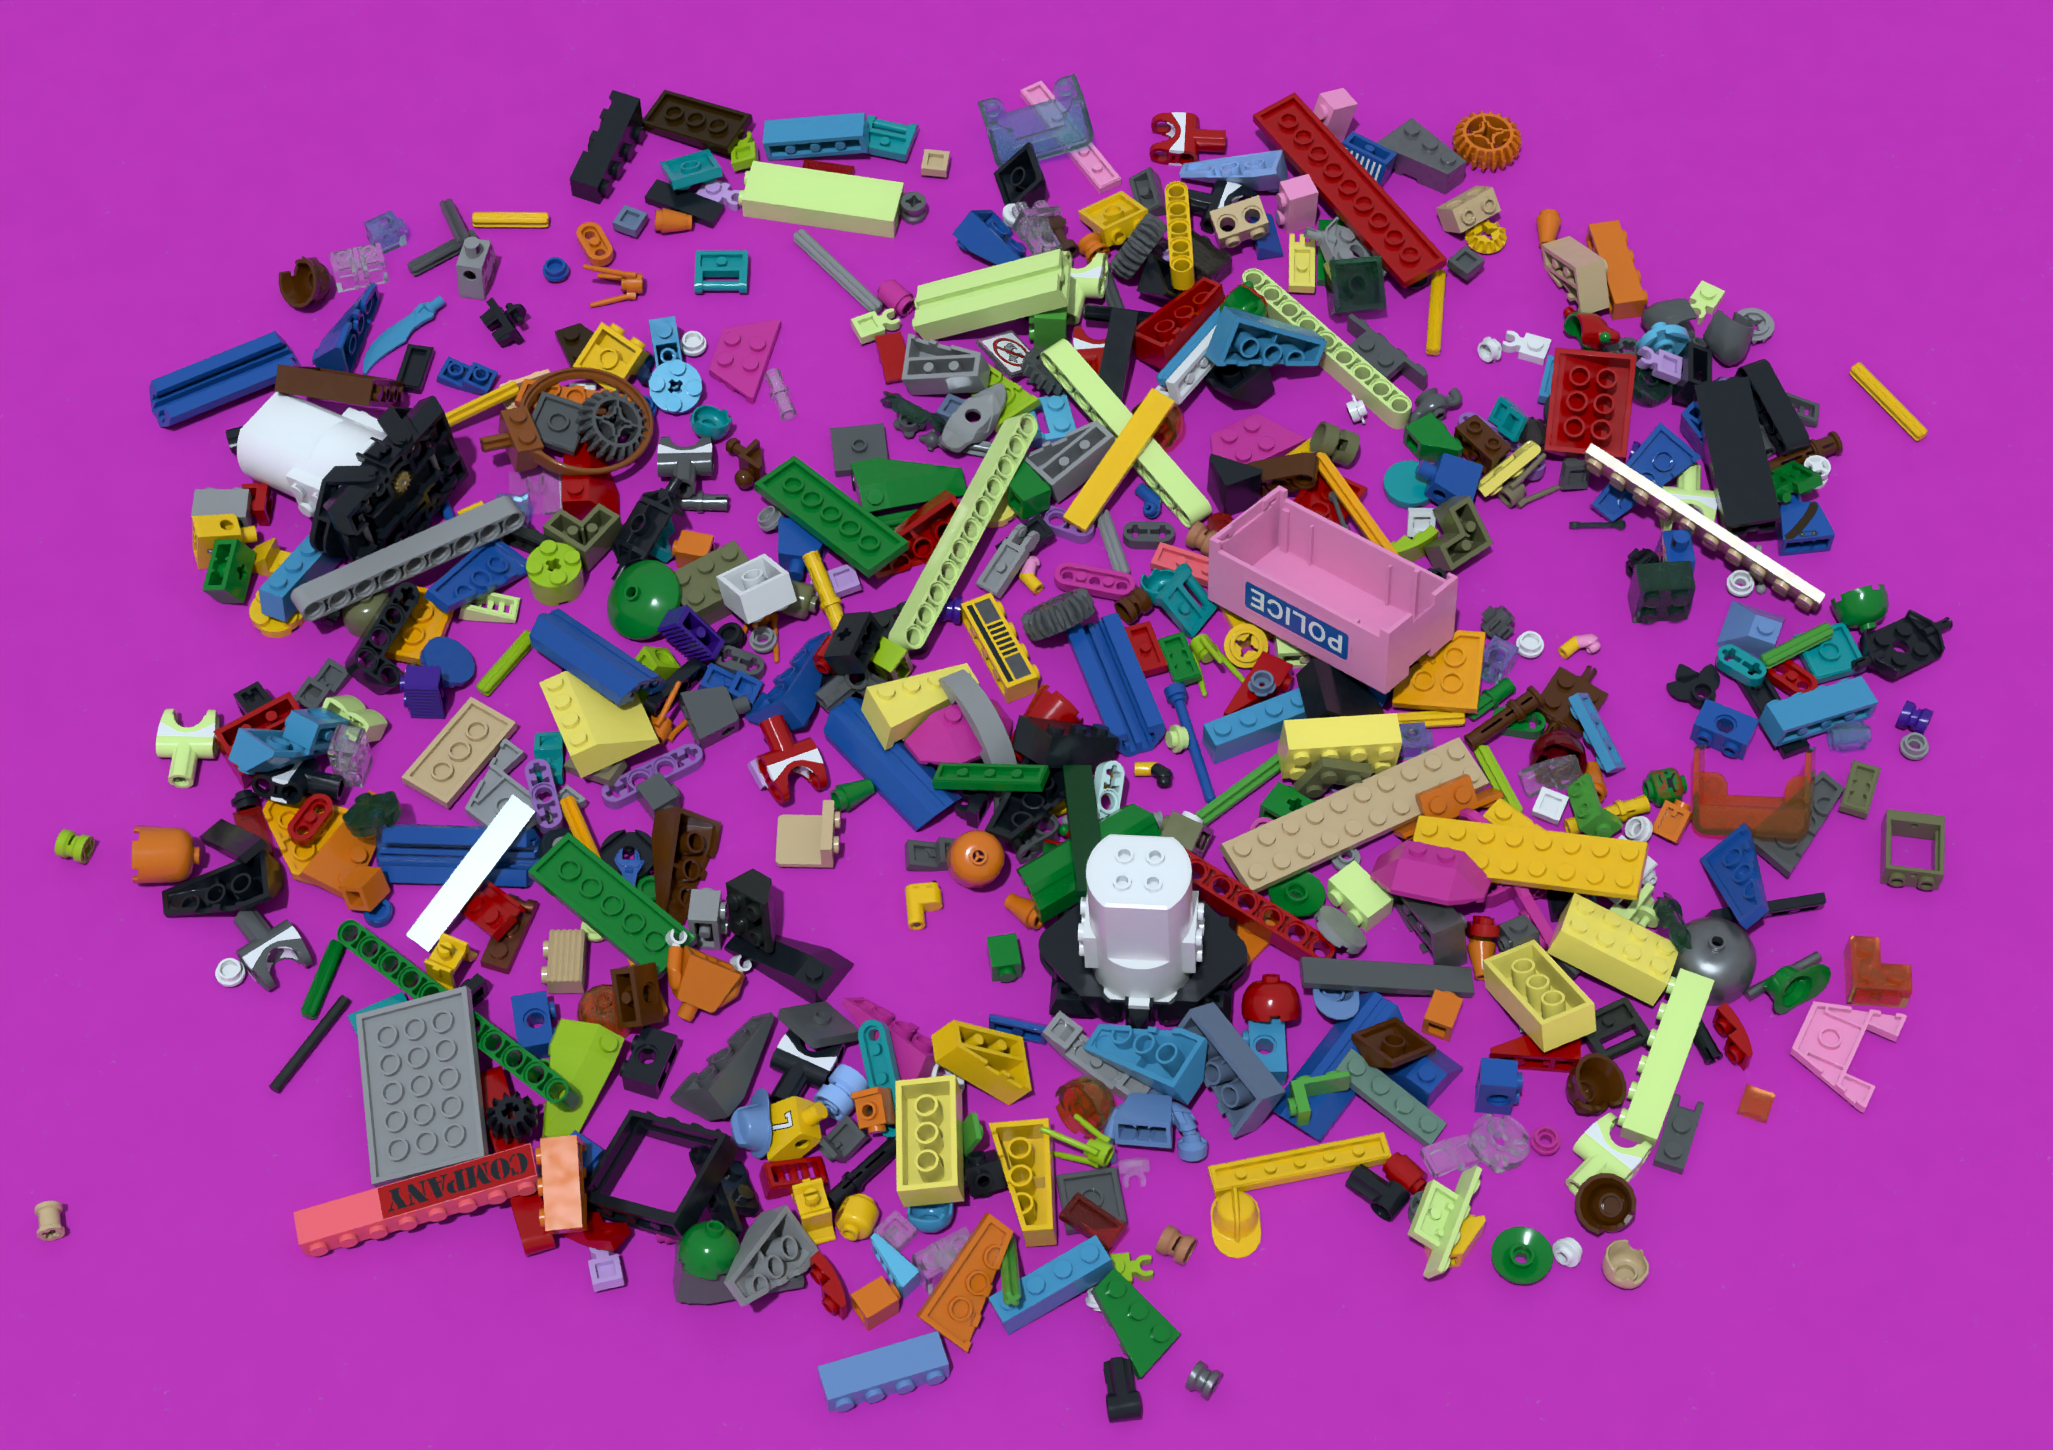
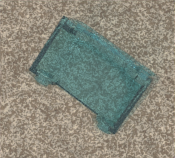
(1050, 126)

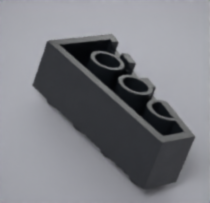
(608, 148)

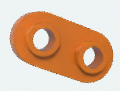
(597, 248)

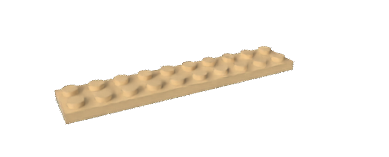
(1713, 535)
(1345, 818)

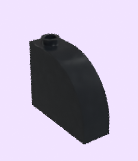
(1333, 693)

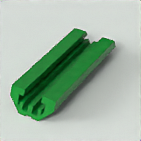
(1052, 875)

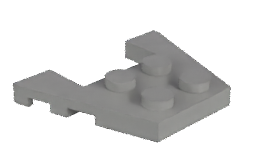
(498, 787)

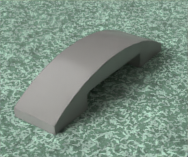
(981, 717)
(1068, 1041)

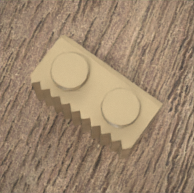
(566, 961)

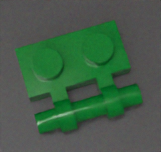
(1794, 478)

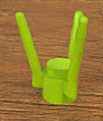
(1207, 651)
(1098, 1151)

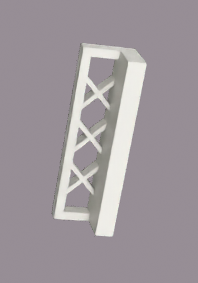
(1189, 373)

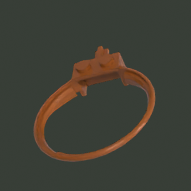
(523, 442)

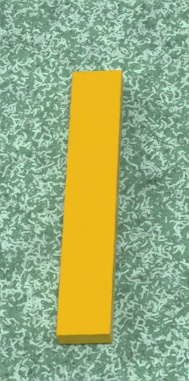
(1118, 460)
(1299, 1164)

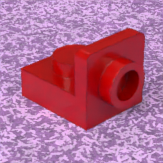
(261, 503)

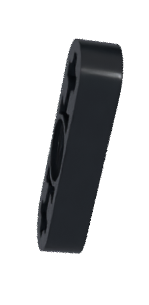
(689, 675)

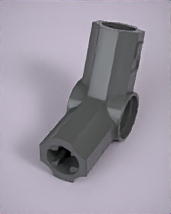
(841, 688)

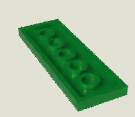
(831, 516)
(608, 903)

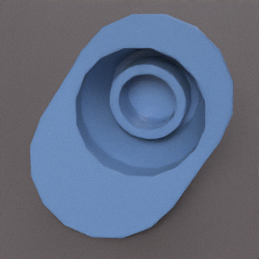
(1337, 1003)
(752, 1125)

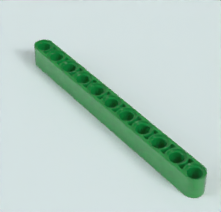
(486, 1037)

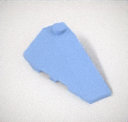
(1255, 171)

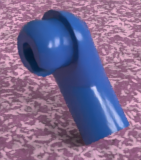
(1151, 500)

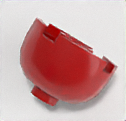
(1270, 1000)

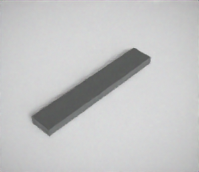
(1384, 977)

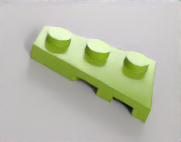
(1017, 399)

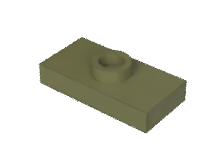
(1859, 789)

